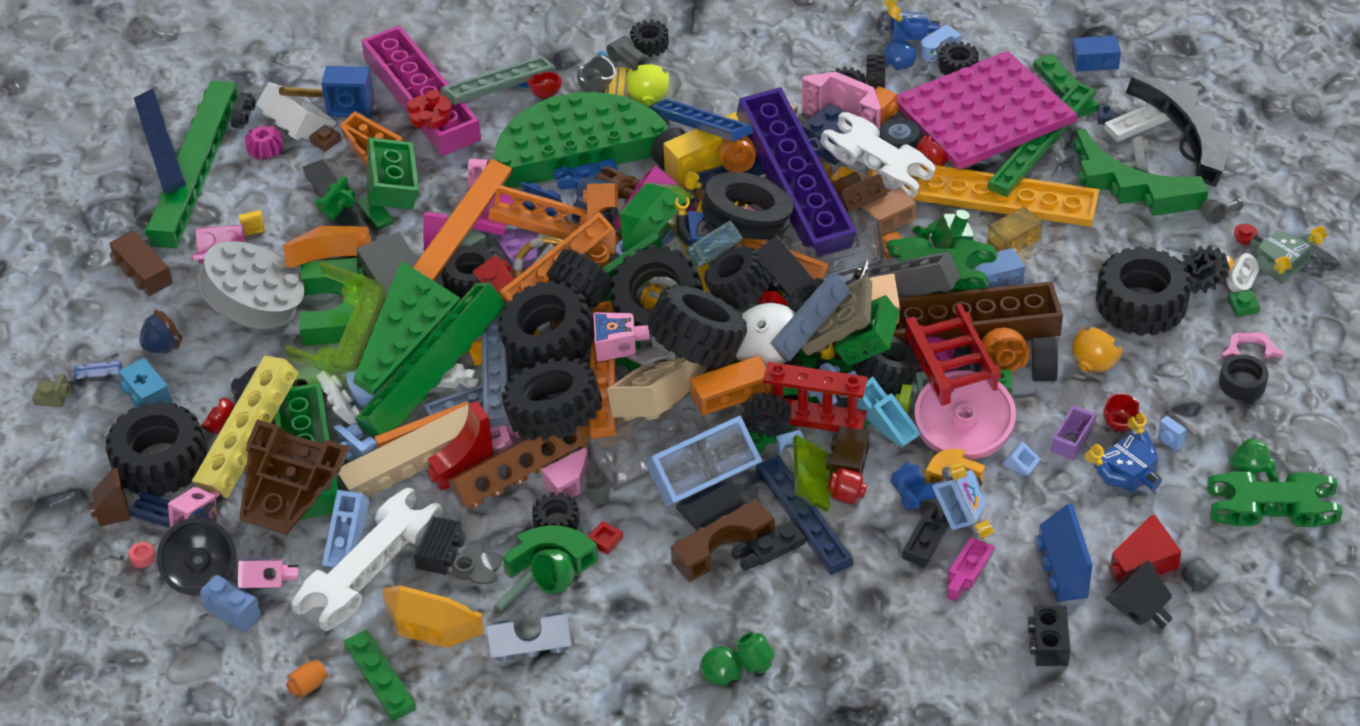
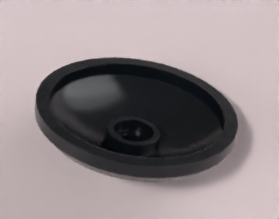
(192, 539)

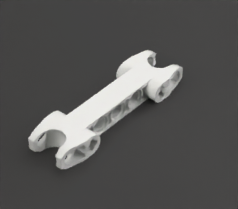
(341, 586)

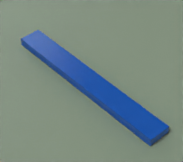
(702, 119)

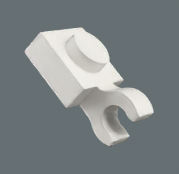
(458, 375)

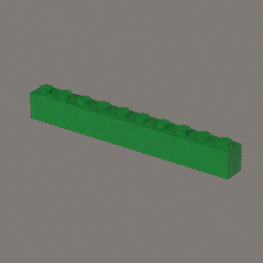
(195, 158)

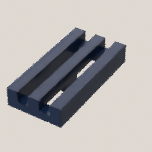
(154, 504)

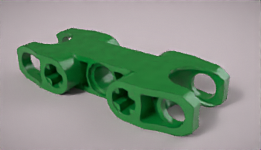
(965, 254)
(1294, 498)

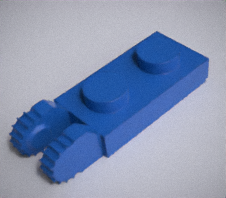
(569, 177)

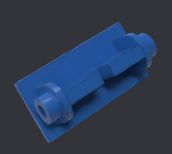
(534, 189)

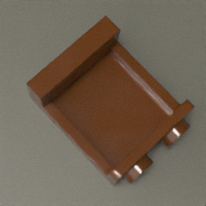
(858, 193)

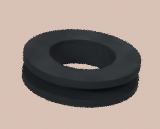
(750, 188)

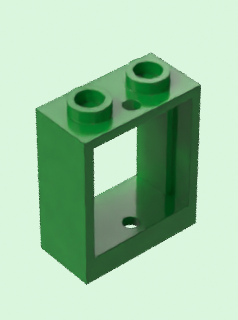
(878, 340)

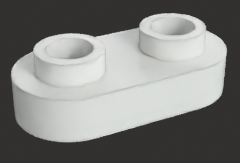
(1242, 273)

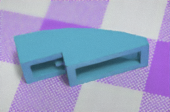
(887, 414)

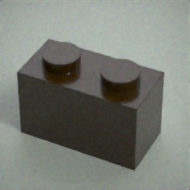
(849, 450)

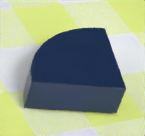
(1106, 114)

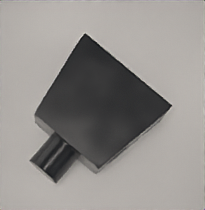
(1142, 596)

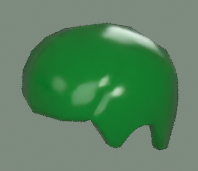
(720, 666)

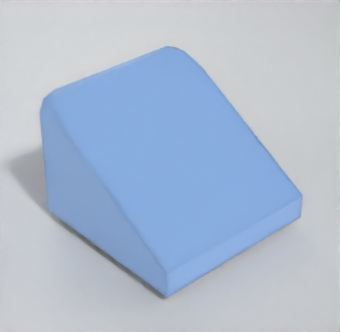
(1021, 459)

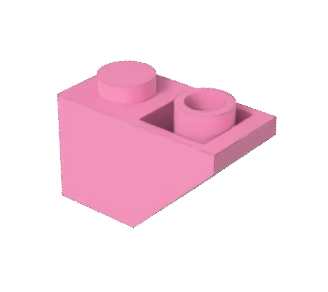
(567, 474)

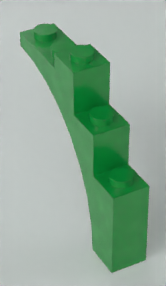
(1131, 185)

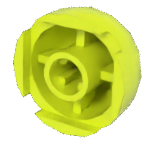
(647, 84)

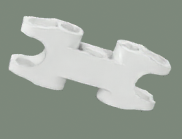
(864, 145)

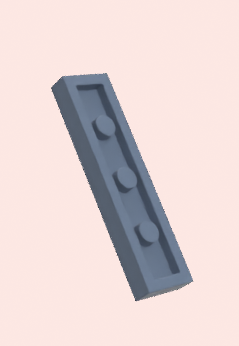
(810, 316)

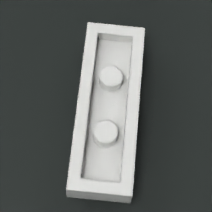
(1135, 122)

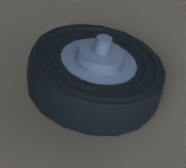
(900, 132)

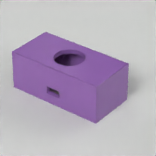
(1076, 422)

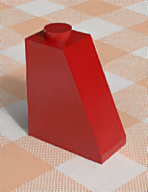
(1146, 543)

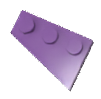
(513, 242)

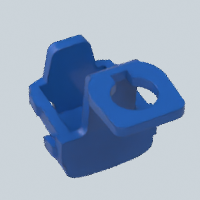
(912, 486)

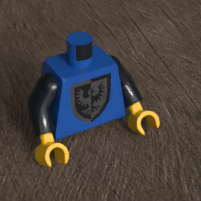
(692, 226)

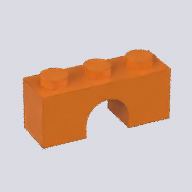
(598, 199)

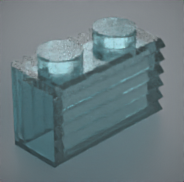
(714, 244)

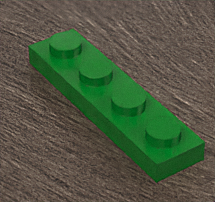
(1060, 79)
(379, 675)

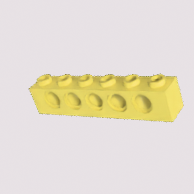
(258, 401)

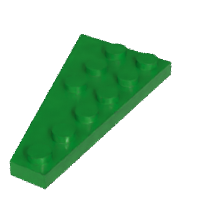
(406, 319)

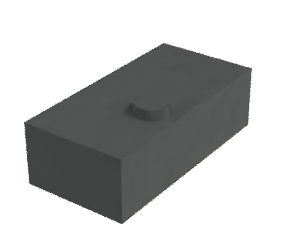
(383, 257)

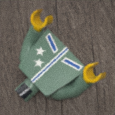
(1284, 253)

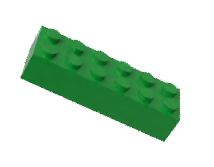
(305, 417)

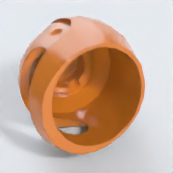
(737, 155)

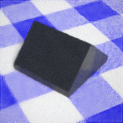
(710, 504)

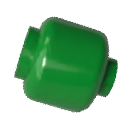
(754, 652)

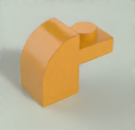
(951, 457)

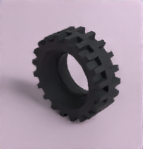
(558, 414)

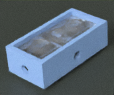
(703, 461)

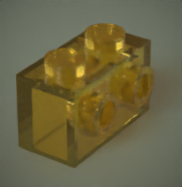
(1015, 231)

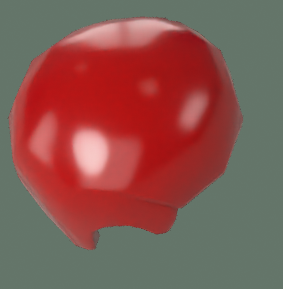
(545, 84)
(932, 151)
(1118, 411)
(218, 416)

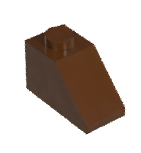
(109, 500)

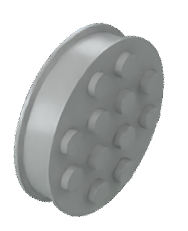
(249, 285)

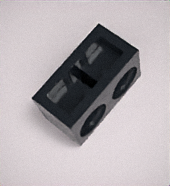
(1050, 636)

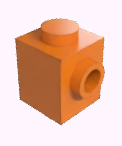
(888, 103)

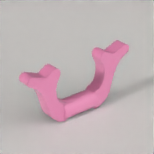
(1260, 338)

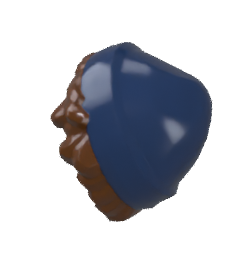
(159, 334)

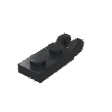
(925, 538)
(769, 546)

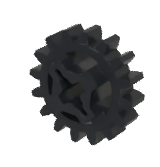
(1203, 268)

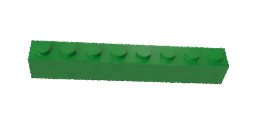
(431, 360)

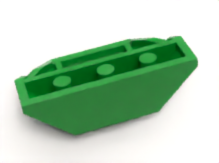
(651, 212)

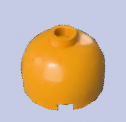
(1095, 350)

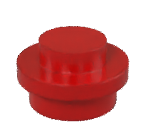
(1244, 233)

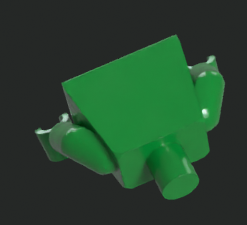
(947, 230)

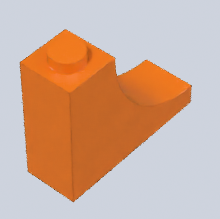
(325, 243)

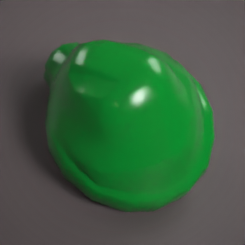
(1255, 458)

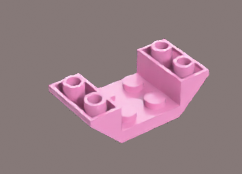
(841, 92)

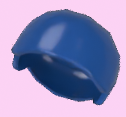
(899, 54)

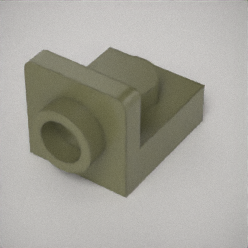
(52, 393)

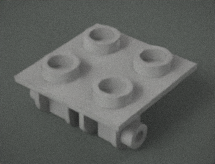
(649, 355)

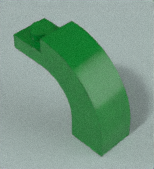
(574, 543)

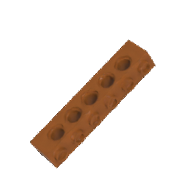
(464, 483)

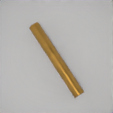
(301, 92)

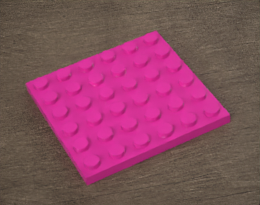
(985, 109)

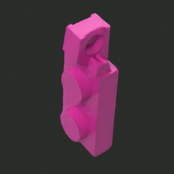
(968, 567)

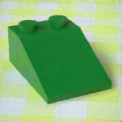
(391, 174)

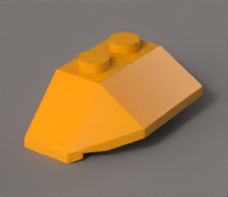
(431, 617)

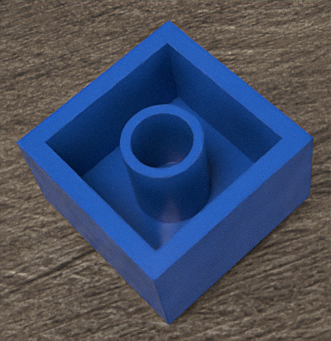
(347, 91)

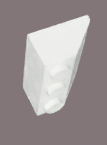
(293, 112)

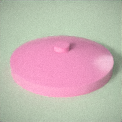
(973, 421)

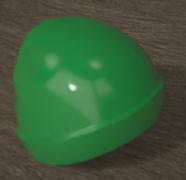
(552, 571)

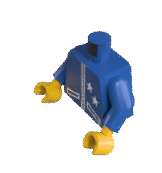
(907, 24)
(1129, 461)

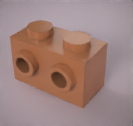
(892, 210)

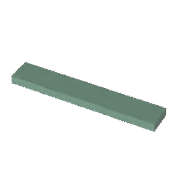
(496, 80)

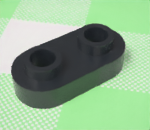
(240, 113)

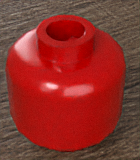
(846, 486)

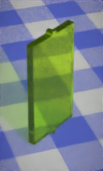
(811, 473)

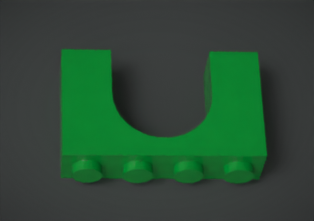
(325, 325)

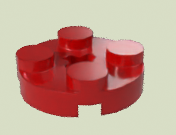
(419, 109)

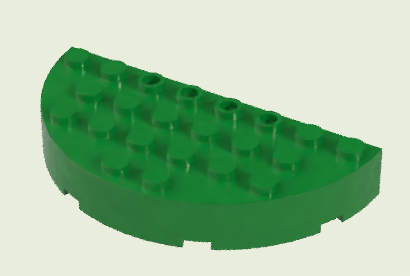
(576, 132)

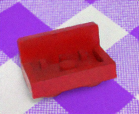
(495, 273)

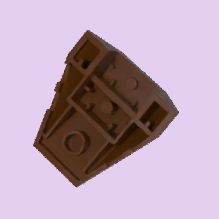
(285, 476)

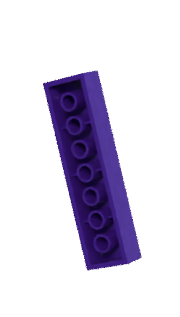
(794, 166)

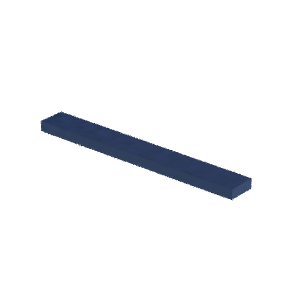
(159, 141)

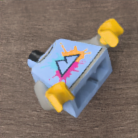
(962, 499)

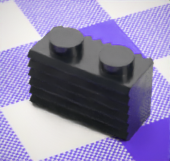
(439, 545)

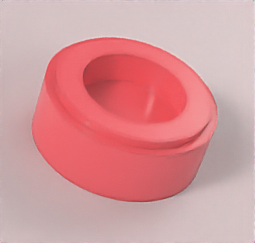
(142, 555)

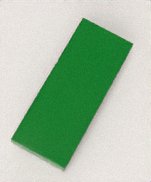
(376, 214)

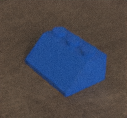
(1065, 555)

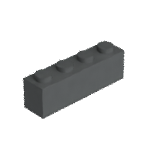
(920, 274)

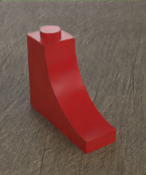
(465, 451)

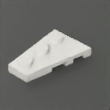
(339, 398)

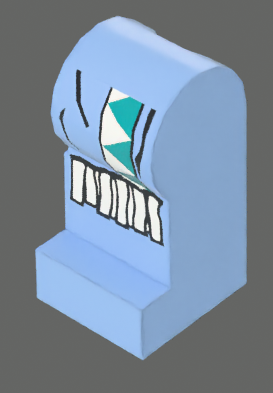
(935, 41)

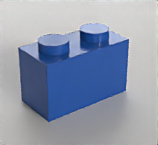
(1096, 53)

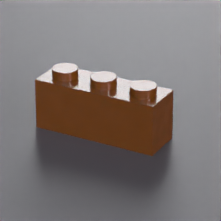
(140, 263)

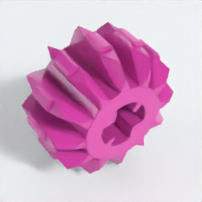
(263, 142)

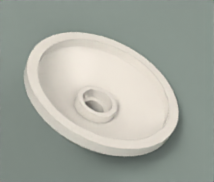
(758, 340)

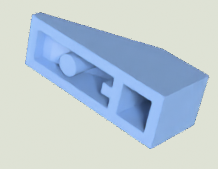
(345, 526)

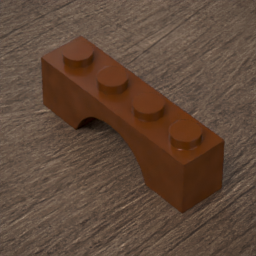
(693, 553)

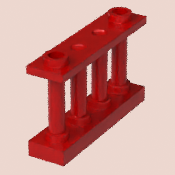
(935, 369)
(816, 415)

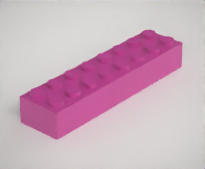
(411, 74)

